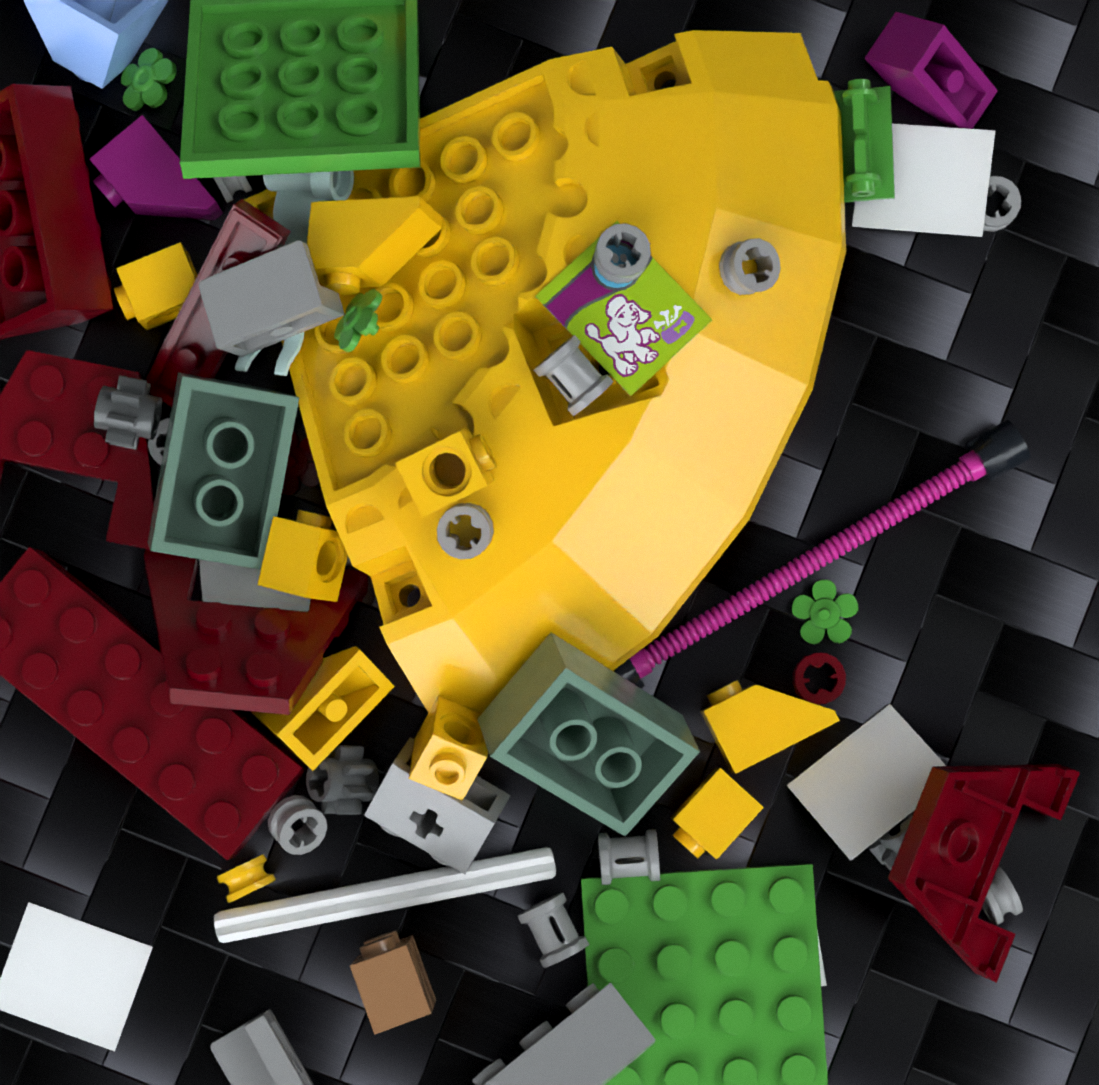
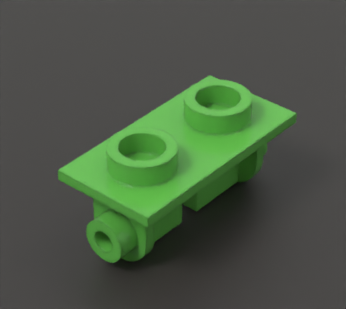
(867, 141)

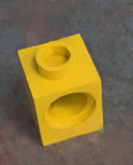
(156, 286)
(428, 489)
(304, 557)
(448, 749)
(714, 815)

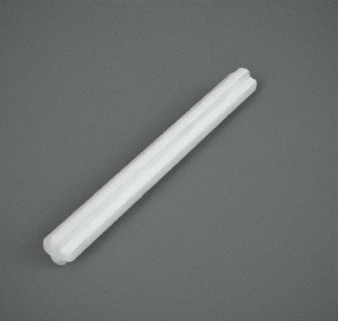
(384, 895)

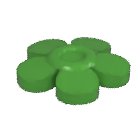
(147, 80)
(358, 320)
(825, 613)

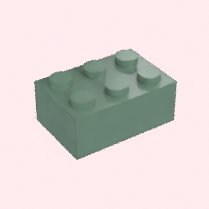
(222, 470)
(587, 735)

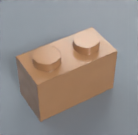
(392, 981)

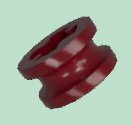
(815, 661)

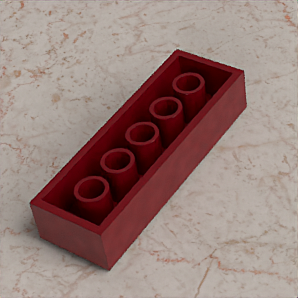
(112, 694)

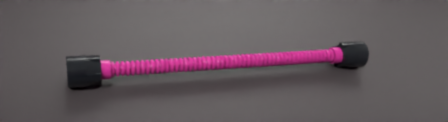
(989, 456)

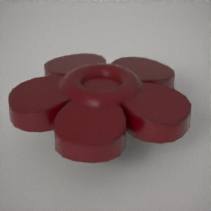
(299, 467)

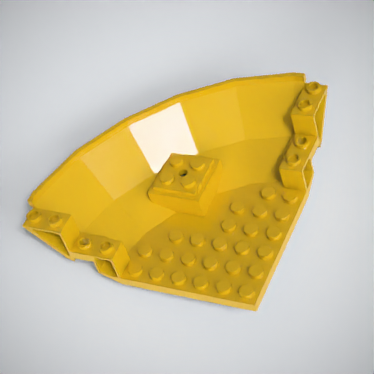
(636, 495)

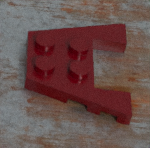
(51, 426)
(239, 652)
(959, 842)

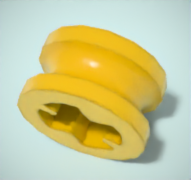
(246, 878)

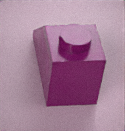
(931, 70)
(149, 176)

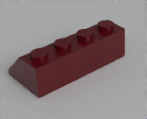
(48, 221)

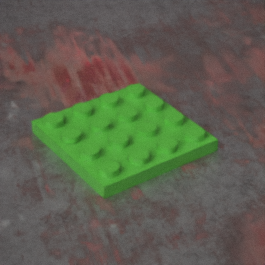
(300, 87)
(715, 972)

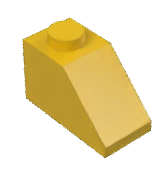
(367, 239)
(330, 707)
(760, 722)

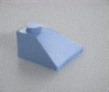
(94, 35)

